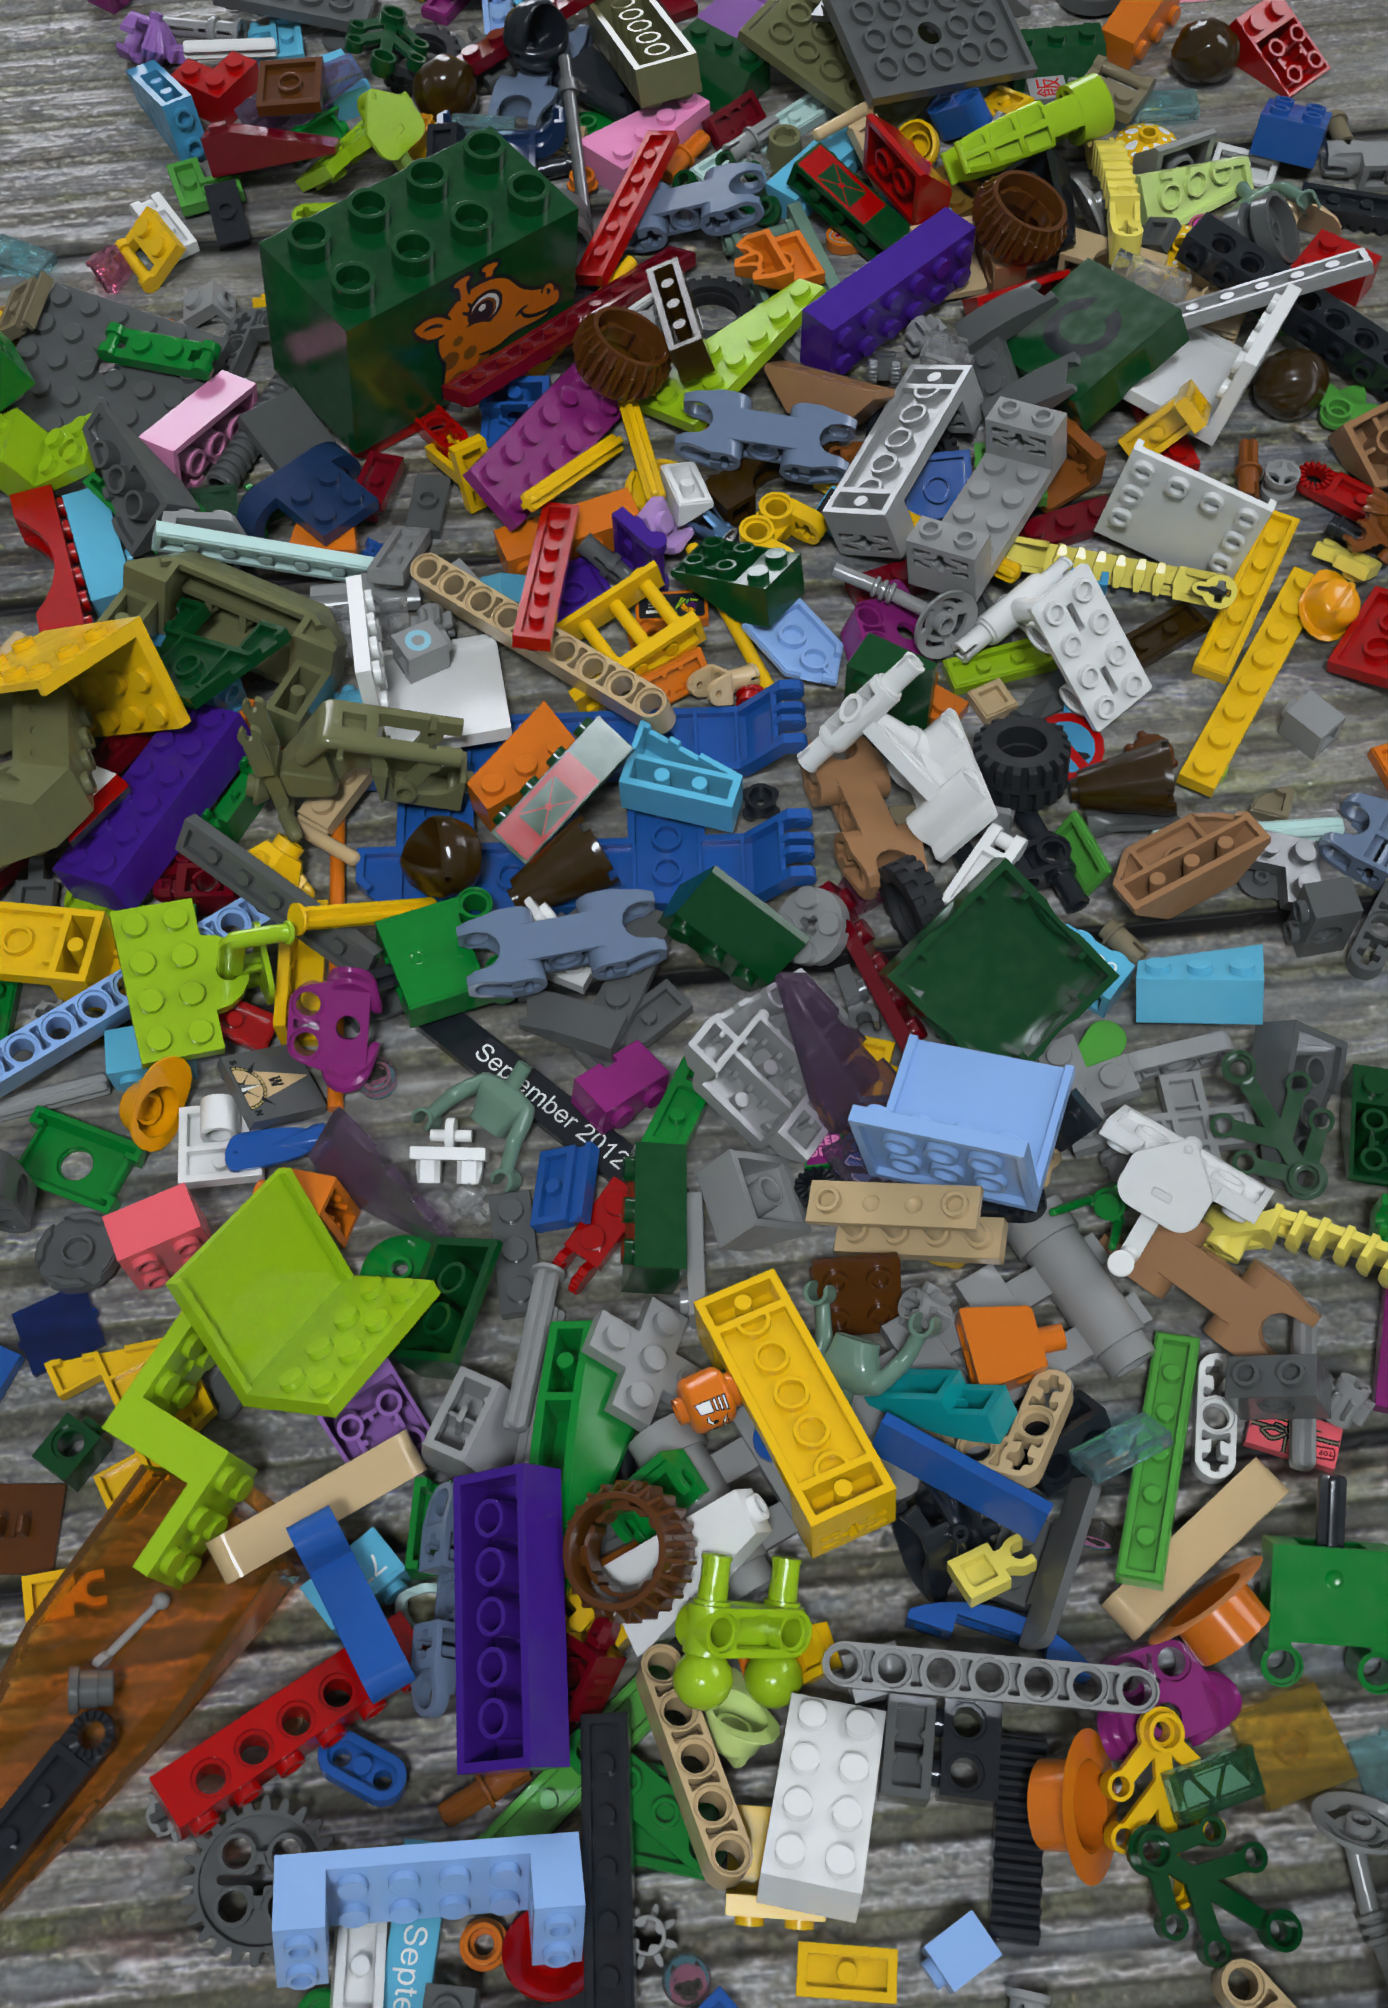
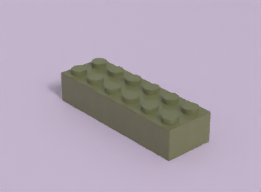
(645, 50)

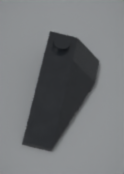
(1055, 171)

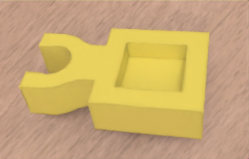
(1354, 566)
(987, 1573)

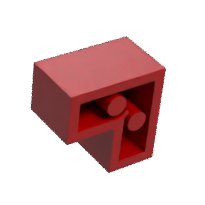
(219, 89)
(1328, 245)

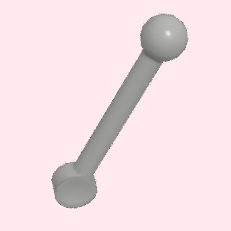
(159, 1602)

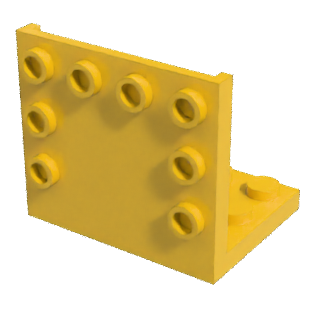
(108, 669)

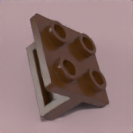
(865, 1290)

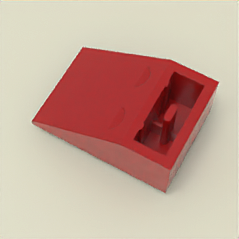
(1277, 48)

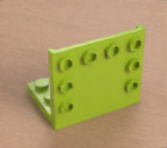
(287, 1309)

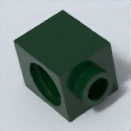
(78, 1468)

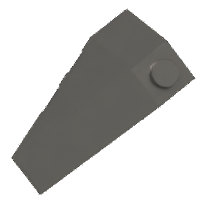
(134, 479)
(1293, 1047)

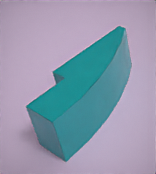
(949, 1406)

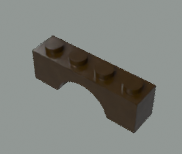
(736, 489)

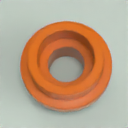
(468, 1942)

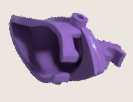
(149, 40)

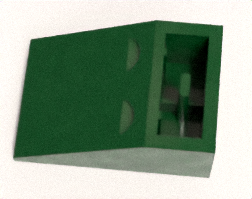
(743, 579)
(1365, 1124)

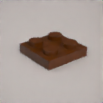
(290, 86)

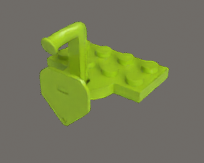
(387, 124)
(186, 979)

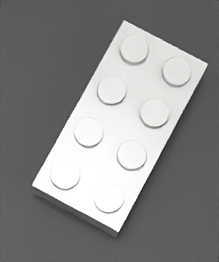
(822, 1808)

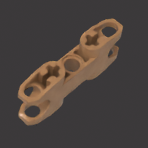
(868, 834)
(1235, 1298)

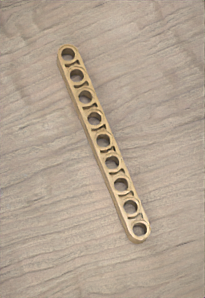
(442, 582)

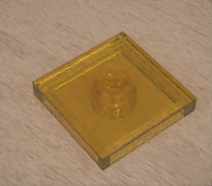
(1294, 1746)

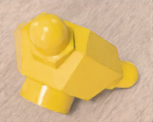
(285, 859)

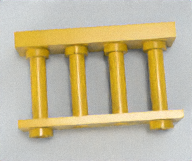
(676, 638)

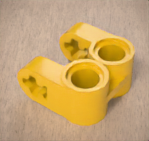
(781, 518)

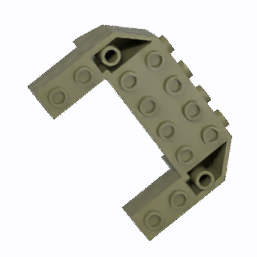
(305, 667)
(50, 776)

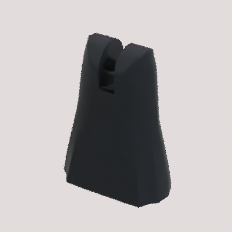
(601, 85)

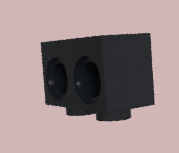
(1083, 1423)
(978, 1752)

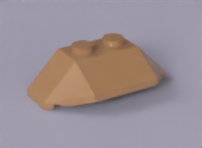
(806, 384)
(1188, 862)

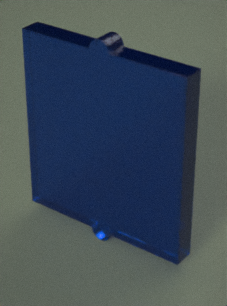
(58, 1328)

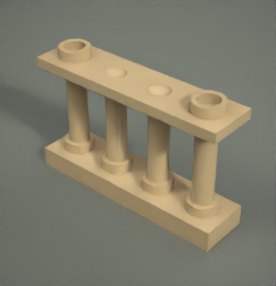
(909, 1219)

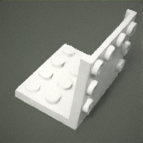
(1215, 366)
(1182, 515)
(465, 690)

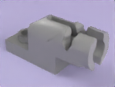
(1359, 161)

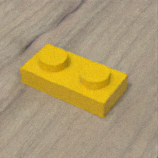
(846, 1973)

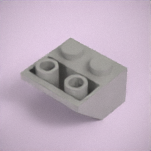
(470, 1428)

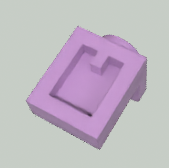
(658, 518)

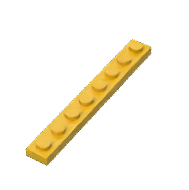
(1246, 689)

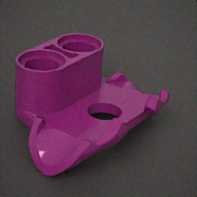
(880, 620)
(342, 1061)
(1203, 1698)

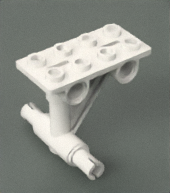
(1074, 623)
(928, 762)

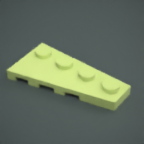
(1191, 188)

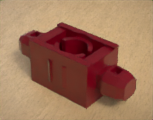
(191, 883)
(592, 1668)

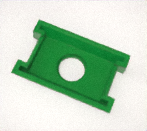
(61, 1136)

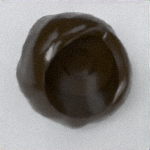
(1206, 51)
(445, 85)
(1291, 383)
(442, 857)

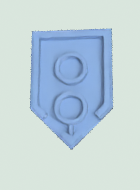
(800, 645)

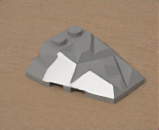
(753, 1075)

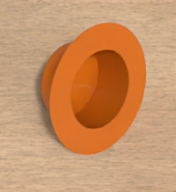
(1217, 1615)
(1069, 1808)

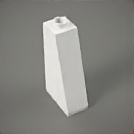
(727, 1526)

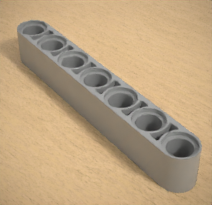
(1012, 1672)

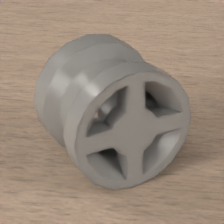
(1280, 481)

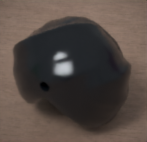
(536, 35)

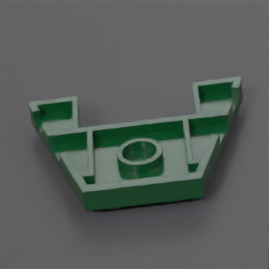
(204, 666)

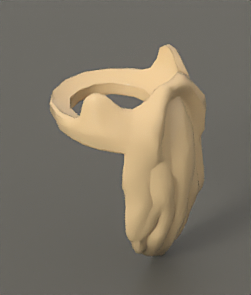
(1316, 220)

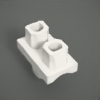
(430, 1159)

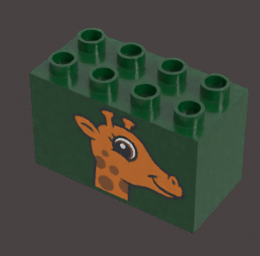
(416, 283)

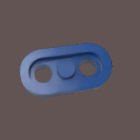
(366, 1766)

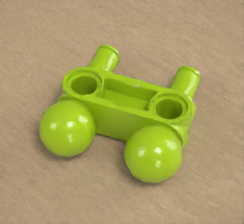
(720, 1629)

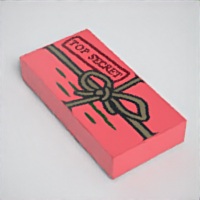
(1273, 1438)

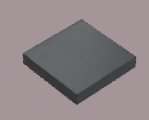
(283, 428)

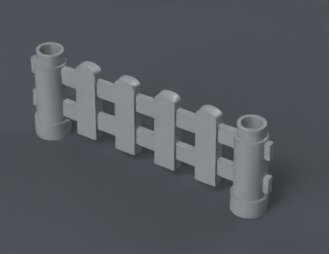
(1061, 1267)

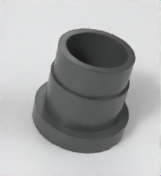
(90, 1689)

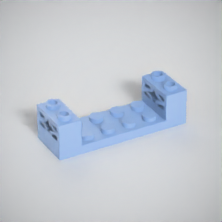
(427, 1882)

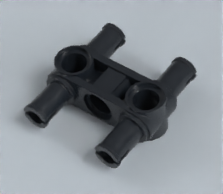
(1034, 862)

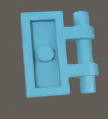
(286, 35)

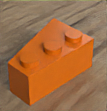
(1136, 27)
(516, 762)

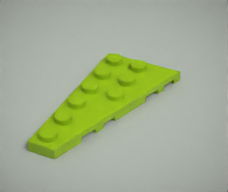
(736, 353)

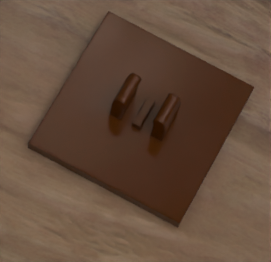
(30, 1527)

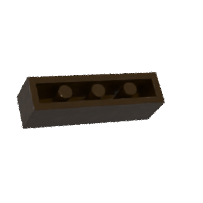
(680, 320)

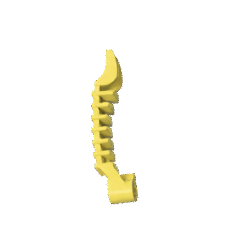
(1113, 168)
(1126, 572)
(1232, 1238)

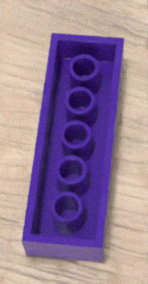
(887, 293)
(169, 781)
(510, 1621)

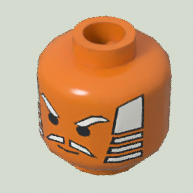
(706, 1400)

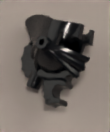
(935, 1533)

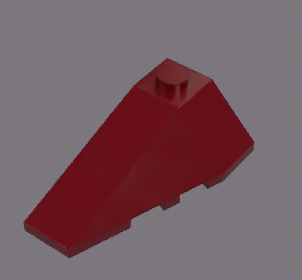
(250, 147)

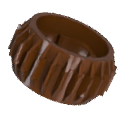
(1031, 200)
(621, 354)
(583, 1547)

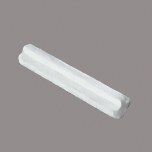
(220, 48)

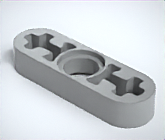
(1181, 1056)

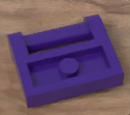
(636, 542)

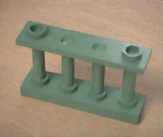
(795, 221)

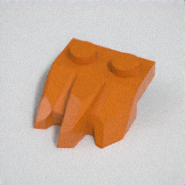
(777, 260)

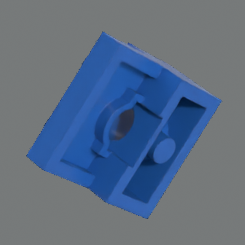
(507, 405)

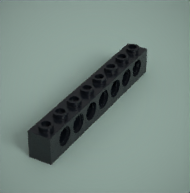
(1315, 319)

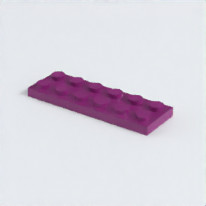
(543, 439)

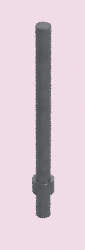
(568, 91)

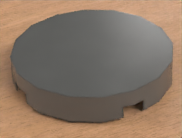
(76, 1254)

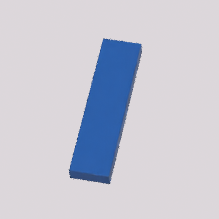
(961, 1477)

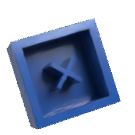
(1291, 132)

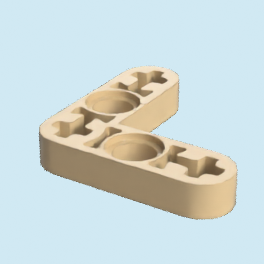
(1039, 1447)

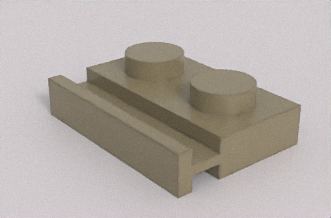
(25, 306)

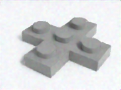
(1099, 1084)
(1188, 1112)
(641, 1358)

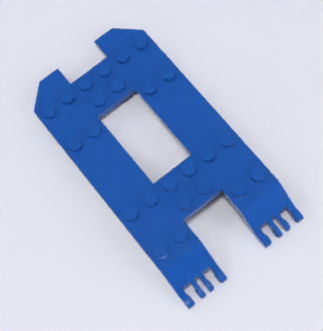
(658, 849)

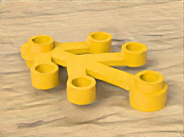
(1154, 1797)

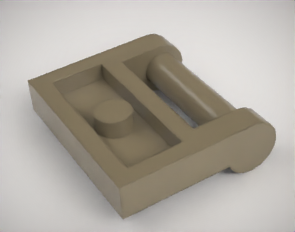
(1125, 100)

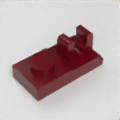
(380, 477)

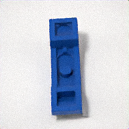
(940, 1617)

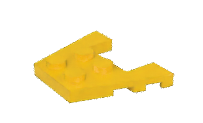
(118, 1372)

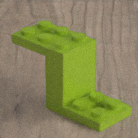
(212, 1473)

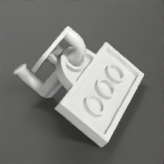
(1172, 1183)

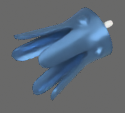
(715, 525)

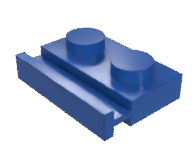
(564, 1187)

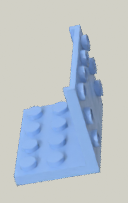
(966, 1122)

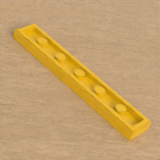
(1253, 582)

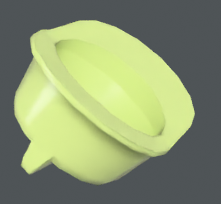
(740, 1724)

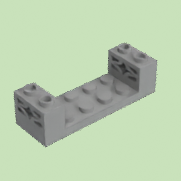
(1020, 461)
(868, 504)

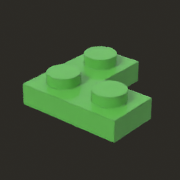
(189, 182)

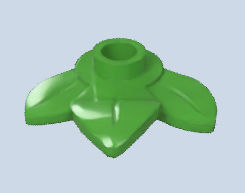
(1343, 405)

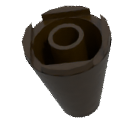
(1129, 782)
(564, 869)

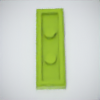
(1006, 661)

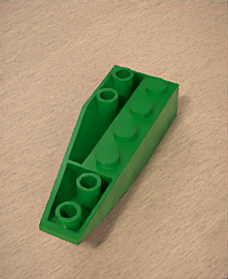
(571, 1421)

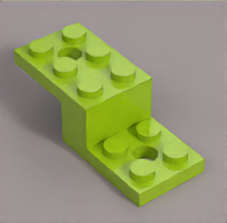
(40, 458)

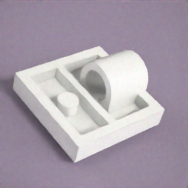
(204, 1140)

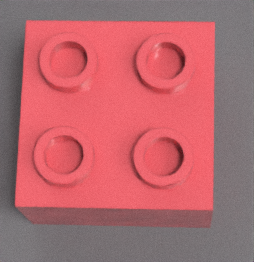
(157, 1235)

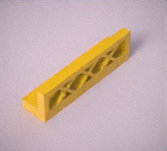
(295, 966)

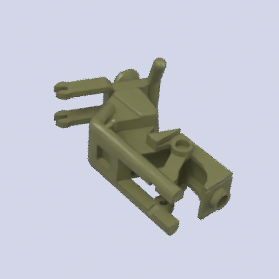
(347, 737)

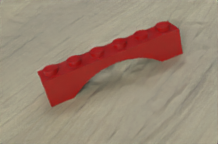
(43, 527)

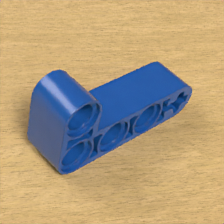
(960, 112)
(351, 1604)

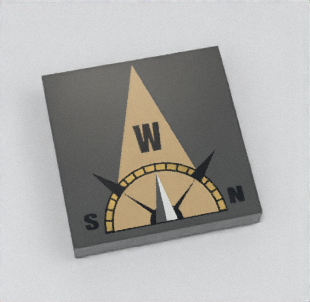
(270, 1087)

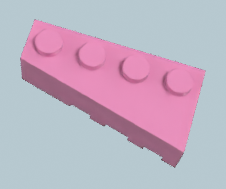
(614, 146)
(201, 426)

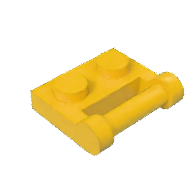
(159, 245)

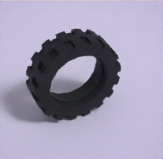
(439, 43)
(720, 293)
(909, 896)

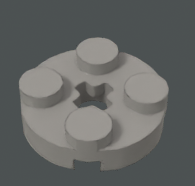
(831, 914)

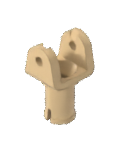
(720, 683)

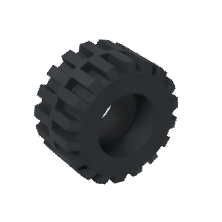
(1023, 761)

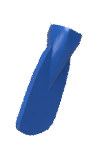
(270, 1147)

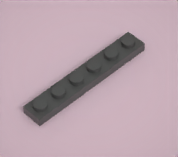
(269, 892)

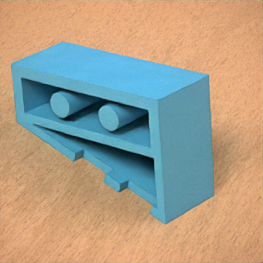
(678, 783)
(1202, 987)

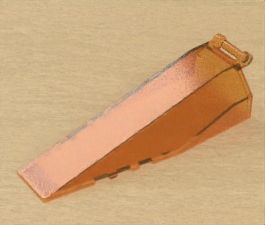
(157, 1672)

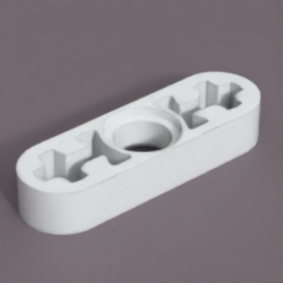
(1201, 1448)

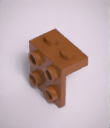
(1079, 471)

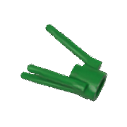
(1106, 1205)

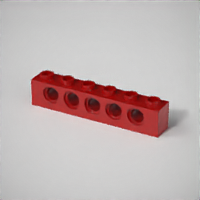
(199, 1812)

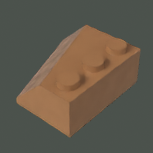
(1364, 446)

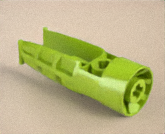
(1079, 113)

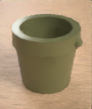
(782, 146)

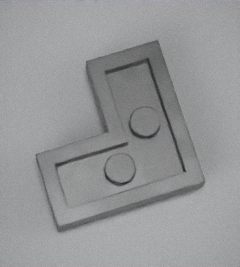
(1294, 862)

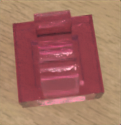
(109, 268)

